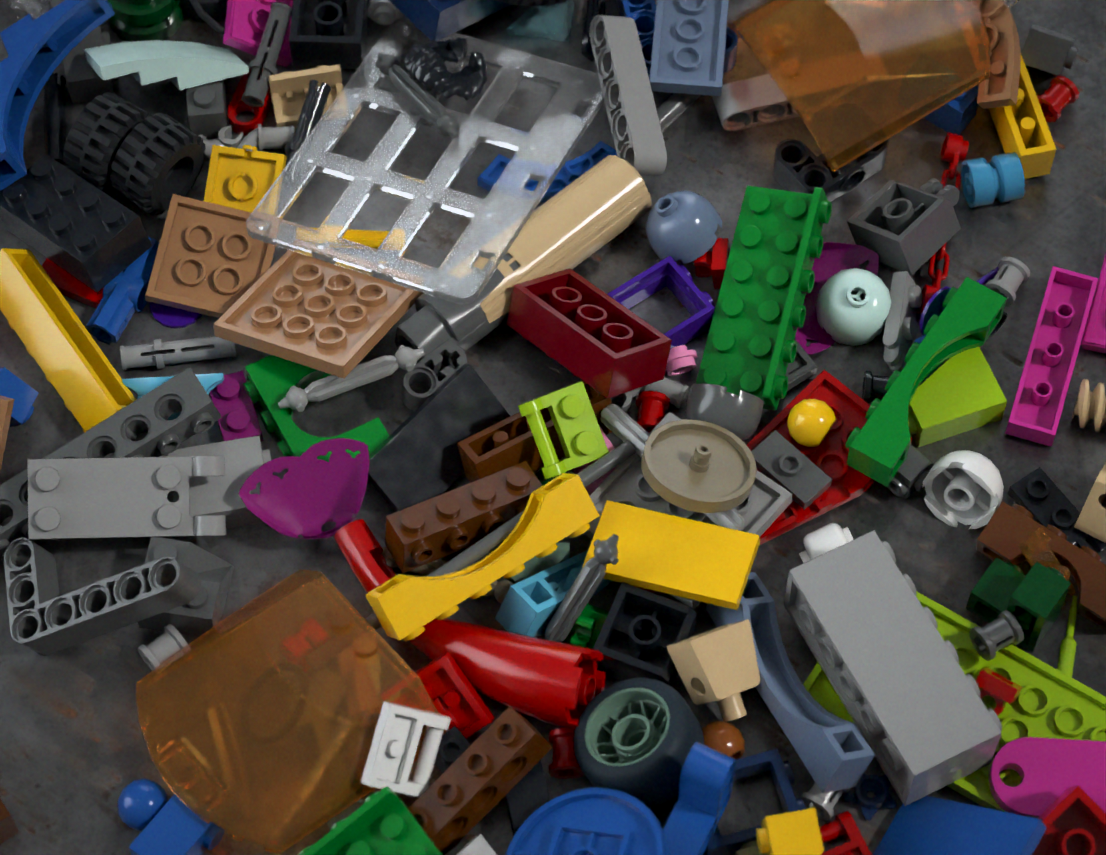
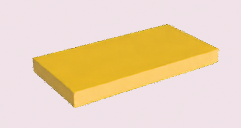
(677, 554)

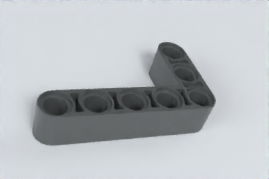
(55, 622)

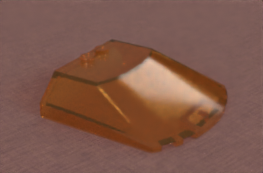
(866, 64)
(275, 712)

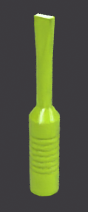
(1068, 644)

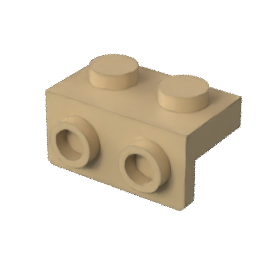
(290, 90)

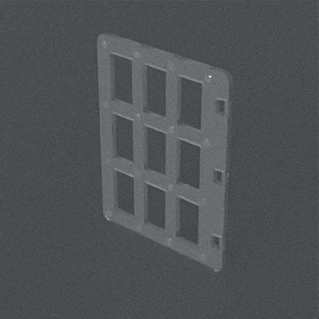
(493, 220)

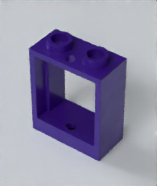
(681, 284)

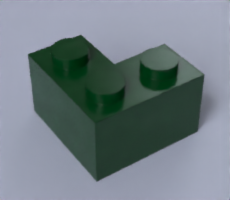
(1031, 598)

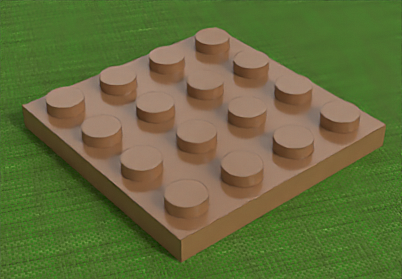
(315, 313)

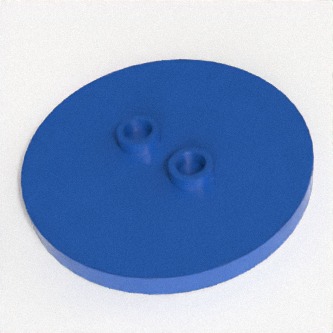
(590, 824)

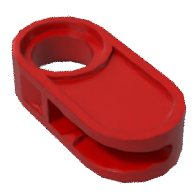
(237, 106)

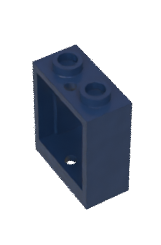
(783, 779)

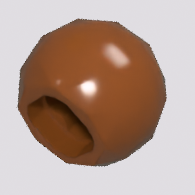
(724, 738)

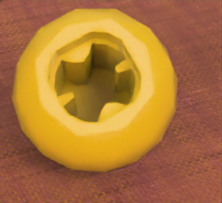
(810, 422)

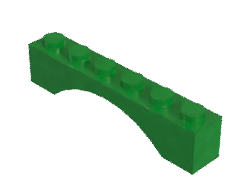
(964, 324)

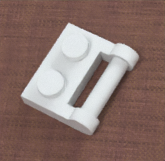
(396, 745)

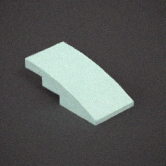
(157, 60)

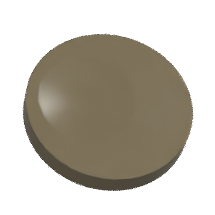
(698, 466)

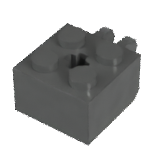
(907, 223)

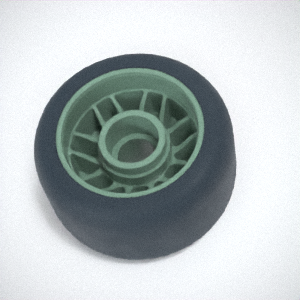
(637, 739)

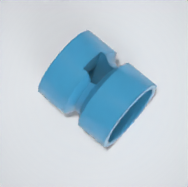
(990, 180)

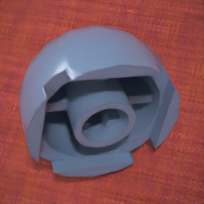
(682, 226)

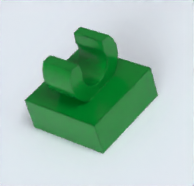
(587, 627)

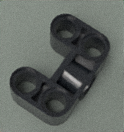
(814, 171)

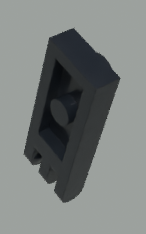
(1051, 507)

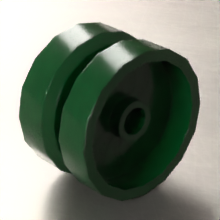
(146, 19)

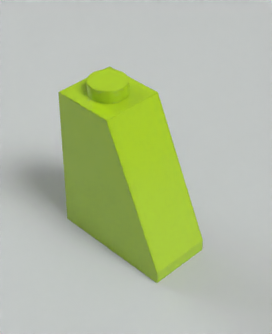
(956, 399)

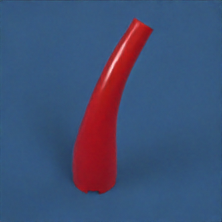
(517, 670)

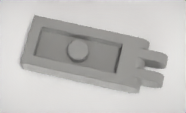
(901, 320)

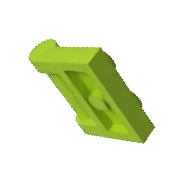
(575, 427)

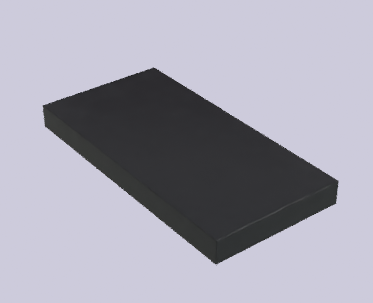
(423, 452)

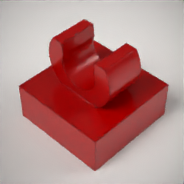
(714, 262)
(998, 687)

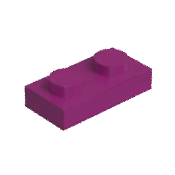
(236, 408)

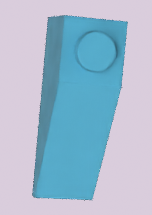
(535, 599)

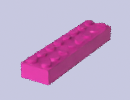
(1051, 356)

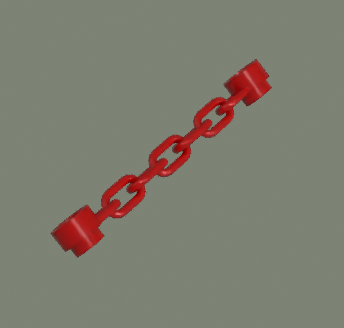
(952, 151)

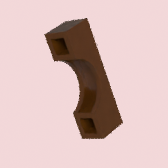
(1011, 526)

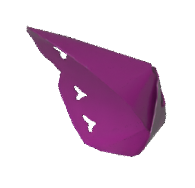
(834, 258)
(310, 489)

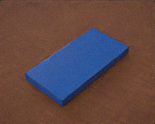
(958, 828)

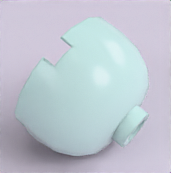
(853, 306)

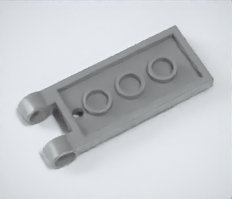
(118, 497)

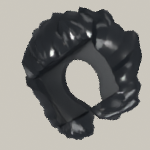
(428, 67)

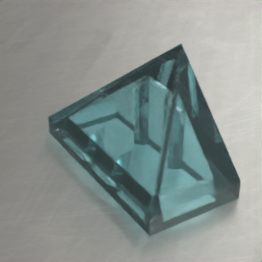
(545, 22)

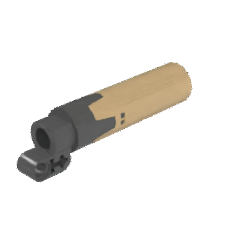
(552, 240)

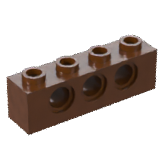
(479, 779)

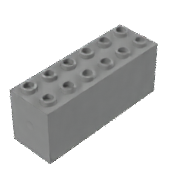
(891, 667)

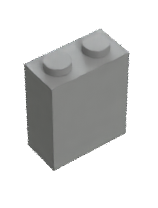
(221, 493)

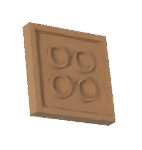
(205, 258)

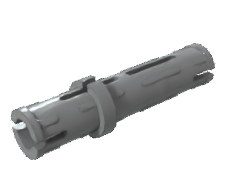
(133, 355)

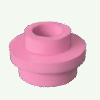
(680, 360)

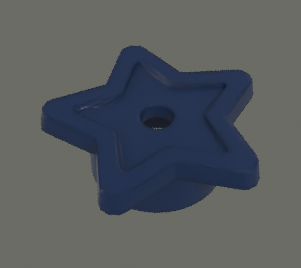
(869, 806)

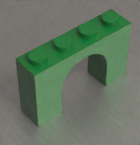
(268, 384)

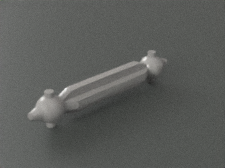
(362, 374)

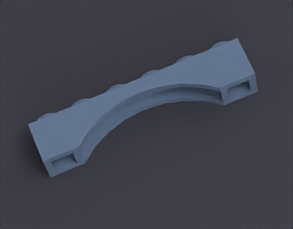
(826, 744)

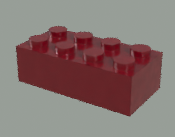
(589, 332)

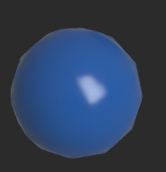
(141, 803)

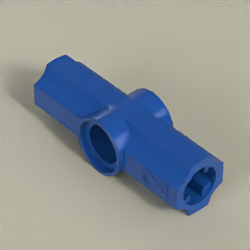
(122, 298)

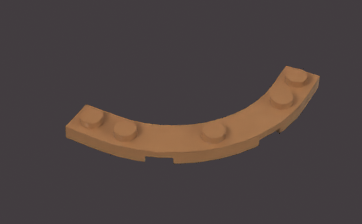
(1005, 56)

